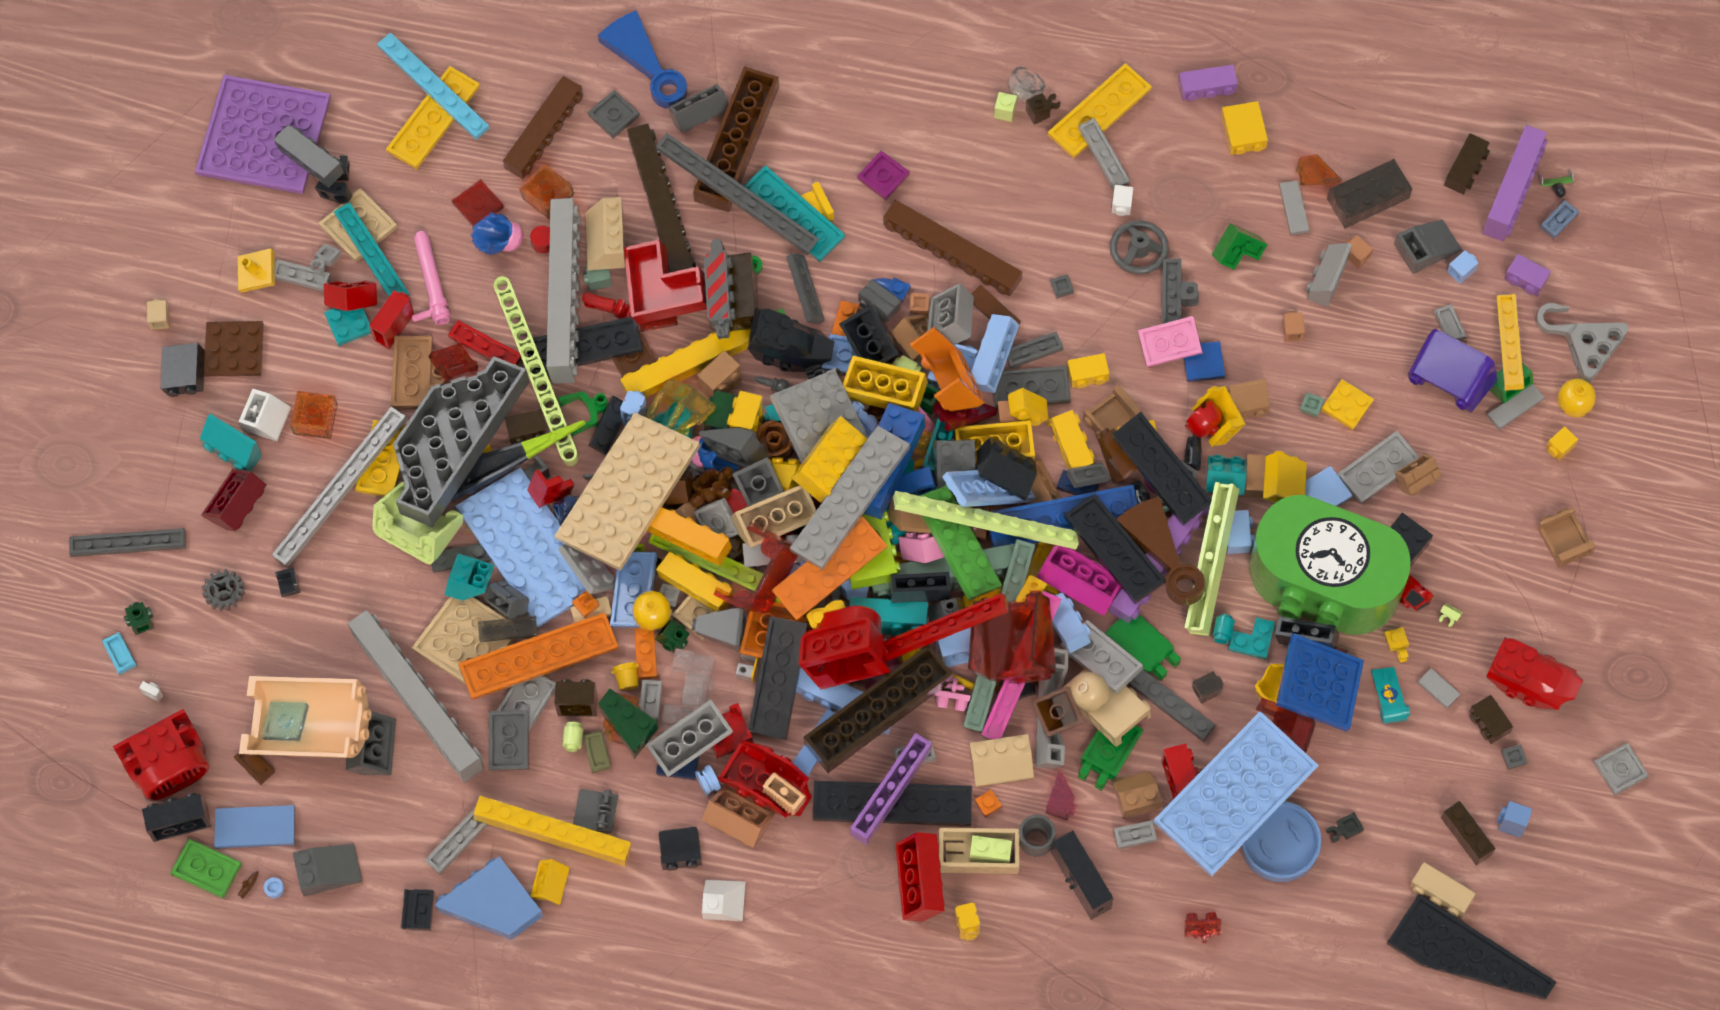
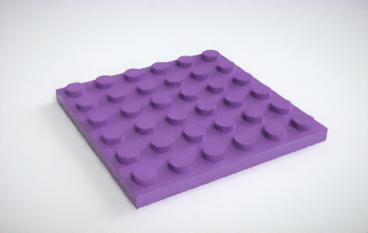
(243, 129)

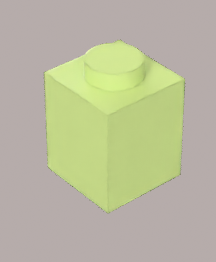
(1005, 106)

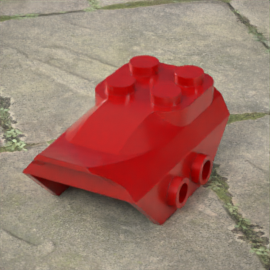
(1533, 676)
(752, 767)

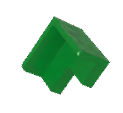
(1235, 244)

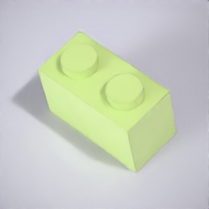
(990, 850)

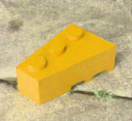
(1071, 440)

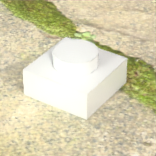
(151, 690)

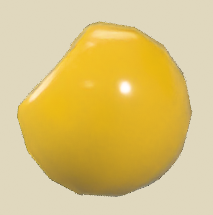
(1270, 683)

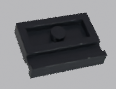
(417, 909)

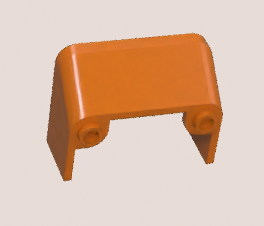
(951, 371)

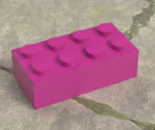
(1079, 578)

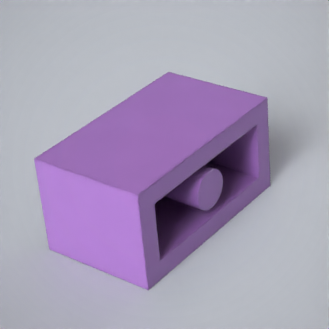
(1527, 275)

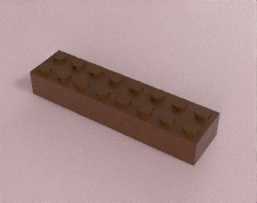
(739, 132)

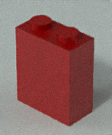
(391, 319)

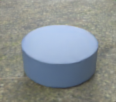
(274, 887)

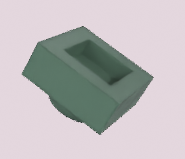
(1312, 405)

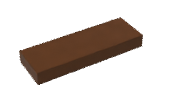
(990, 305)

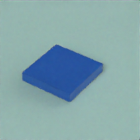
(1205, 365)

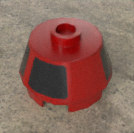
(1415, 595)

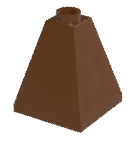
(1117, 462)

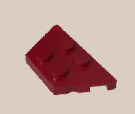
(963, 417)

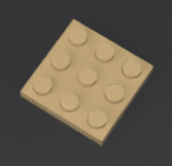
(372, 216)

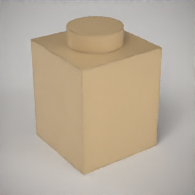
(158, 314)

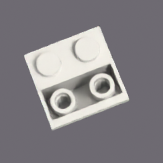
(264, 415)

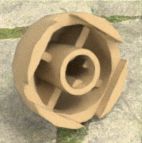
(1089, 691)

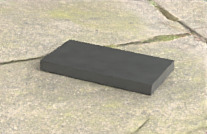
(1046, 382)

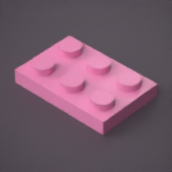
(1170, 341)

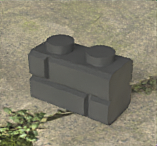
(877, 295)
(506, 599)

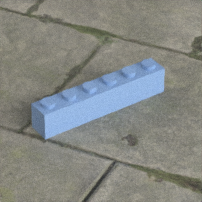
(829, 698)

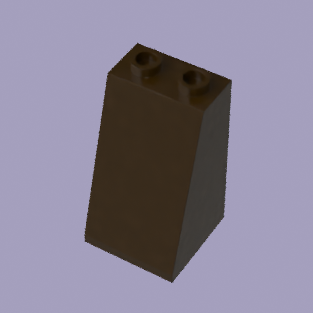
(744, 289)

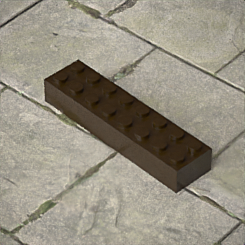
(878, 708)

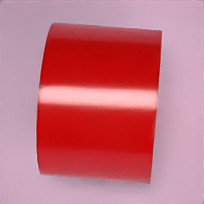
(540, 239)

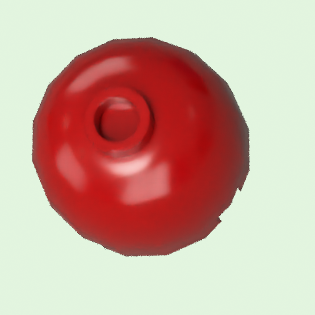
(1205, 421)

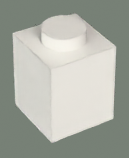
(1122, 200)

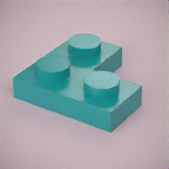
(1255, 644)

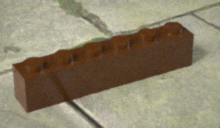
(543, 127)

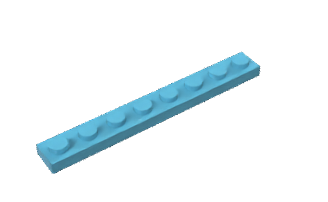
(433, 86)

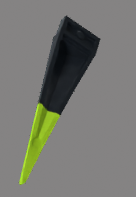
(500, 461)

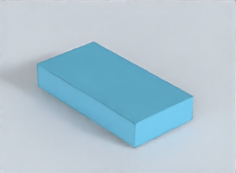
(119, 653)

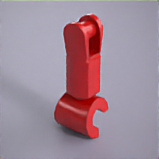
(608, 305)

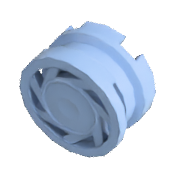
(707, 780)

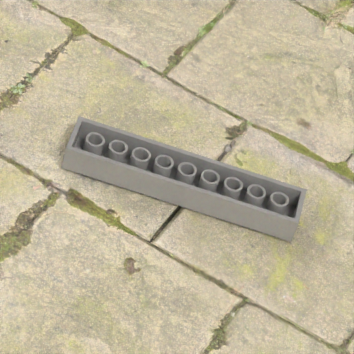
(563, 291)
(414, 695)

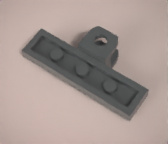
(1175, 291)

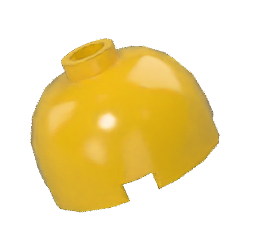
(1576, 397)
(651, 610)

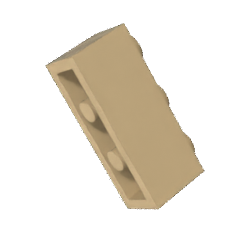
(1442, 890)

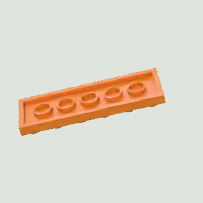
(811, 585)

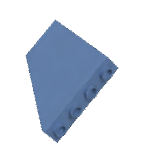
(491, 901)

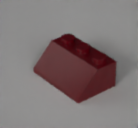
(234, 499)

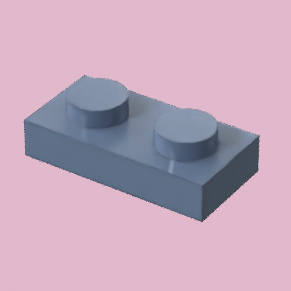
(1559, 219)

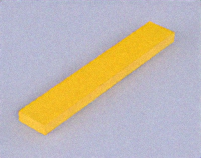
(1510, 342)

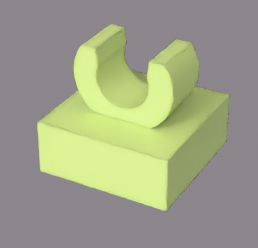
(1450, 612)

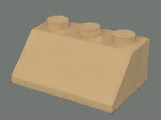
(1001, 760)

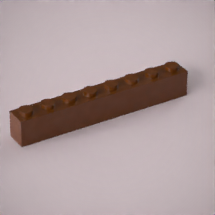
(952, 248)

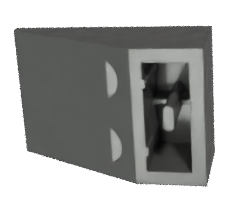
(1426, 245)

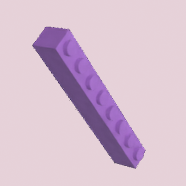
(1122, 605)

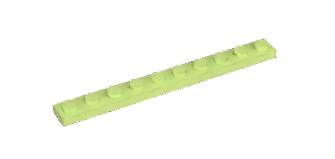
(985, 520)

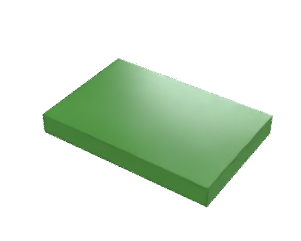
(206, 868)

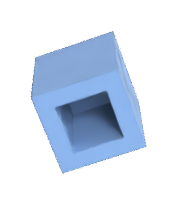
(1463, 266)

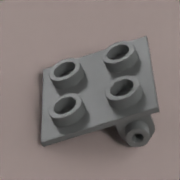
(596, 810)

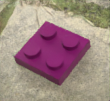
(883, 175)

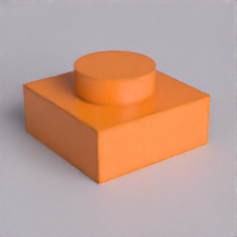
(988, 803)

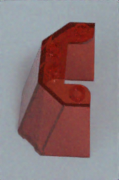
(1015, 643)

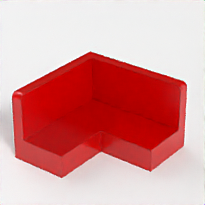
(350, 295)
(548, 491)

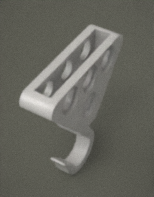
(1595, 333)

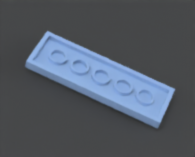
(975, 491)

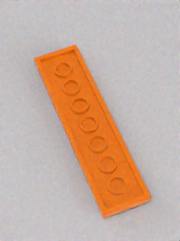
(538, 656)

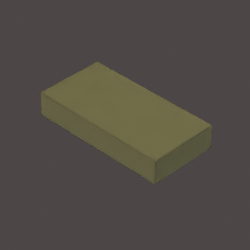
(596, 751)

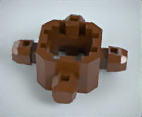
(711, 486)

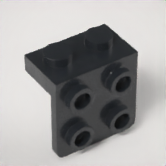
(680, 848)

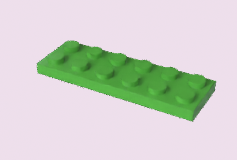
(962, 551)

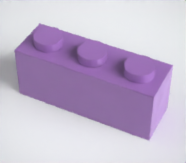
(1207, 82)

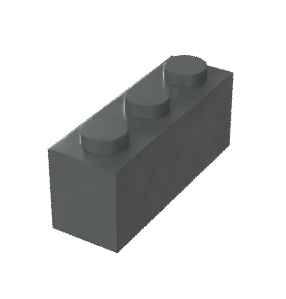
(699, 108)

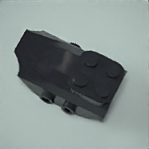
(787, 343)

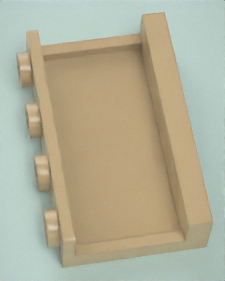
(1118, 714)

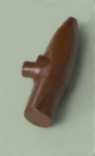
(247, 885)

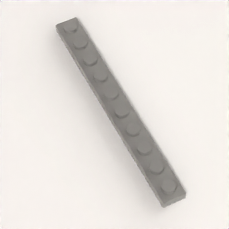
(339, 487)

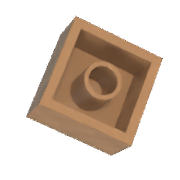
(720, 375)

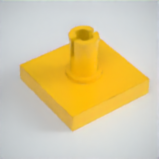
(256, 270)

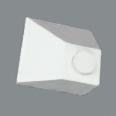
(723, 900)

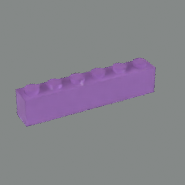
(890, 789)

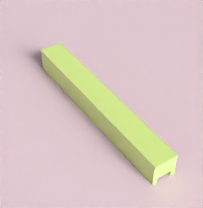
(1213, 556)

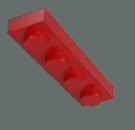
(482, 343)

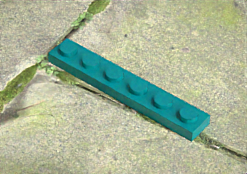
(369, 250)

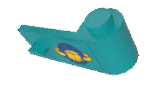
(1390, 696)

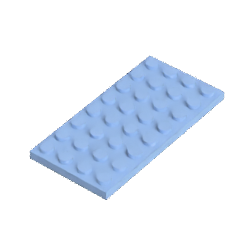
(523, 545)
(1235, 793)

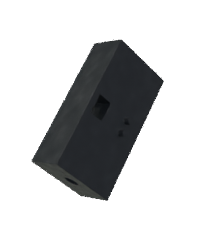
(1082, 875)

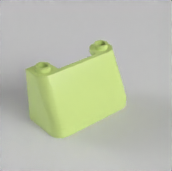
(410, 535)

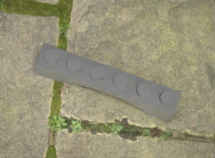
(1051, 750)

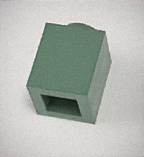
(597, 279)

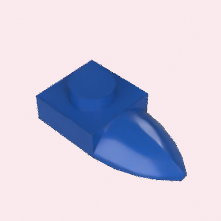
(896, 287)

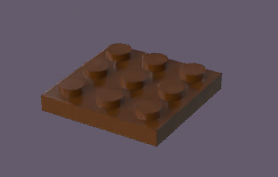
(233, 348)

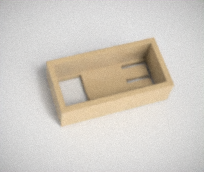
(960, 862)

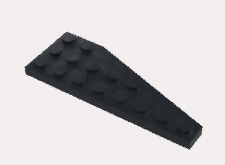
(1451, 946)

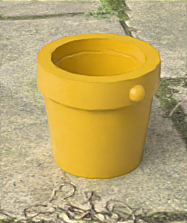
(626, 676)

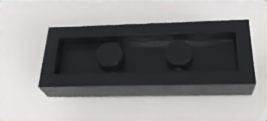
(607, 426)

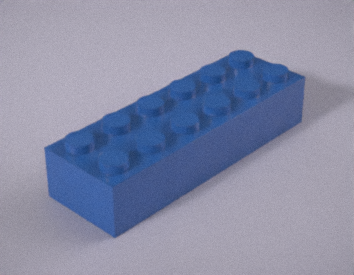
(909, 427)

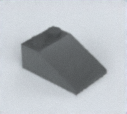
(734, 445)
(326, 868)

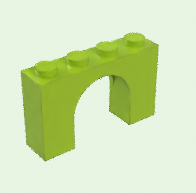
(882, 566)

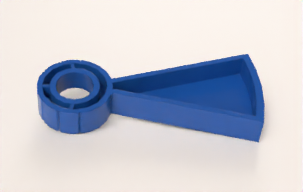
(630, 42)

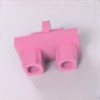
(961, 699)

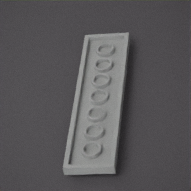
(850, 497)

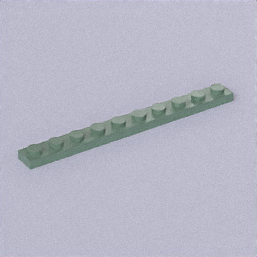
(1011, 588)

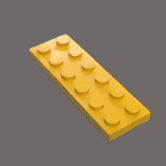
(1104, 104)
(429, 122)

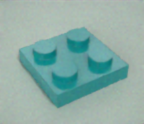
(347, 324)

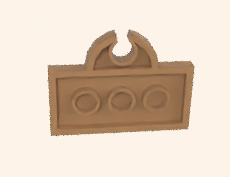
(412, 371)

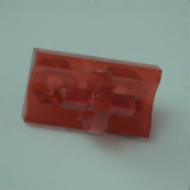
(1202, 928)

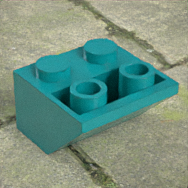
(1226, 472)
(468, 578)

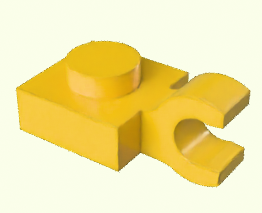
(1398, 642)

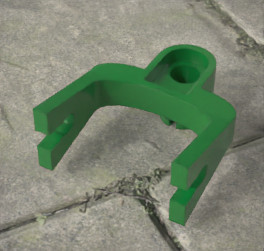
(593, 406)

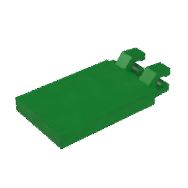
(1144, 644)
(1106, 758)

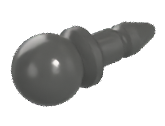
(775, 384)

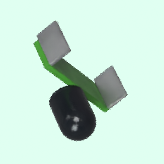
(1557, 183)

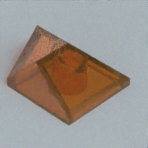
(1315, 171)

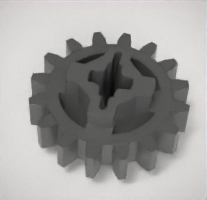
(221, 582)

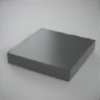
(613, 114)

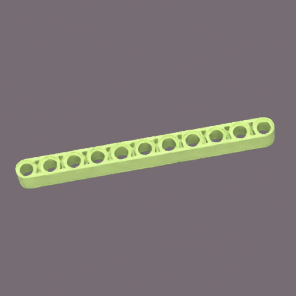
(534, 362)

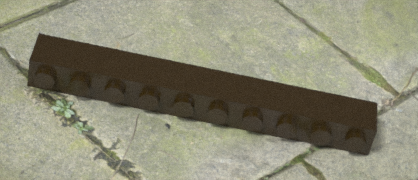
(659, 197)

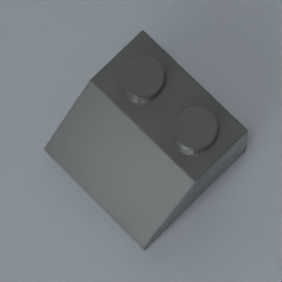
(758, 481)

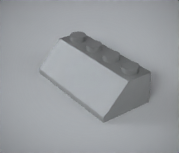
(689, 738)

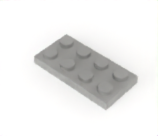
(1377, 467)
(1106, 659)

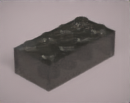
(1369, 193)

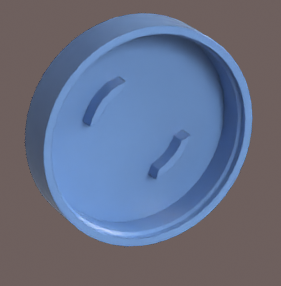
(1284, 845)

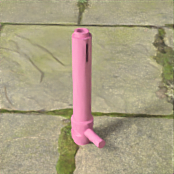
(437, 302)

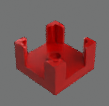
(740, 732)

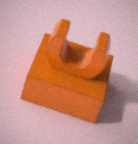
(585, 604)

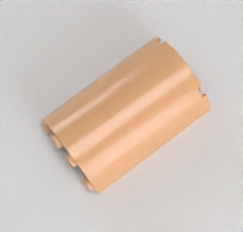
(334, 721)

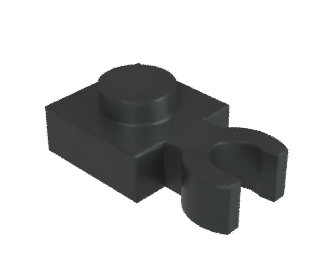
(1347, 826)

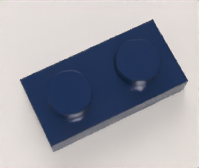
(1066, 486)

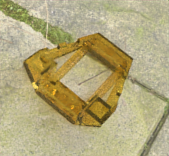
(686, 397)

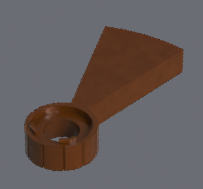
(1150, 531)

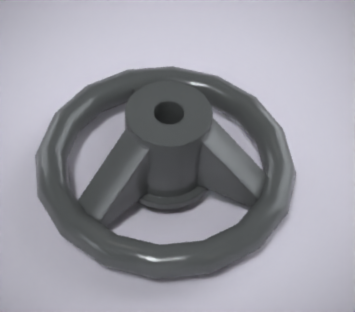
(1139, 246)

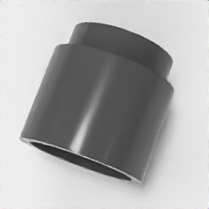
(1041, 824)

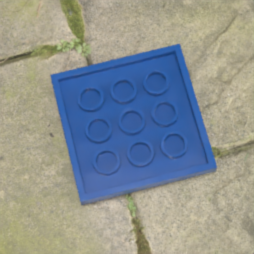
(1320, 682)

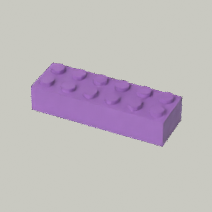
(1515, 183)

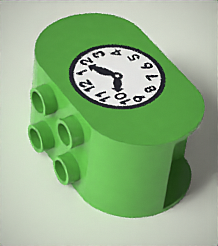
(1328, 565)

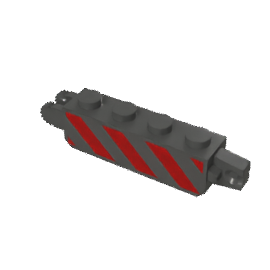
(718, 289)

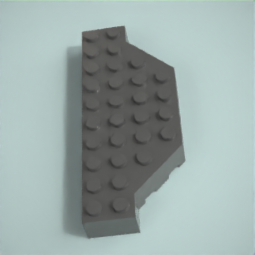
(451, 434)

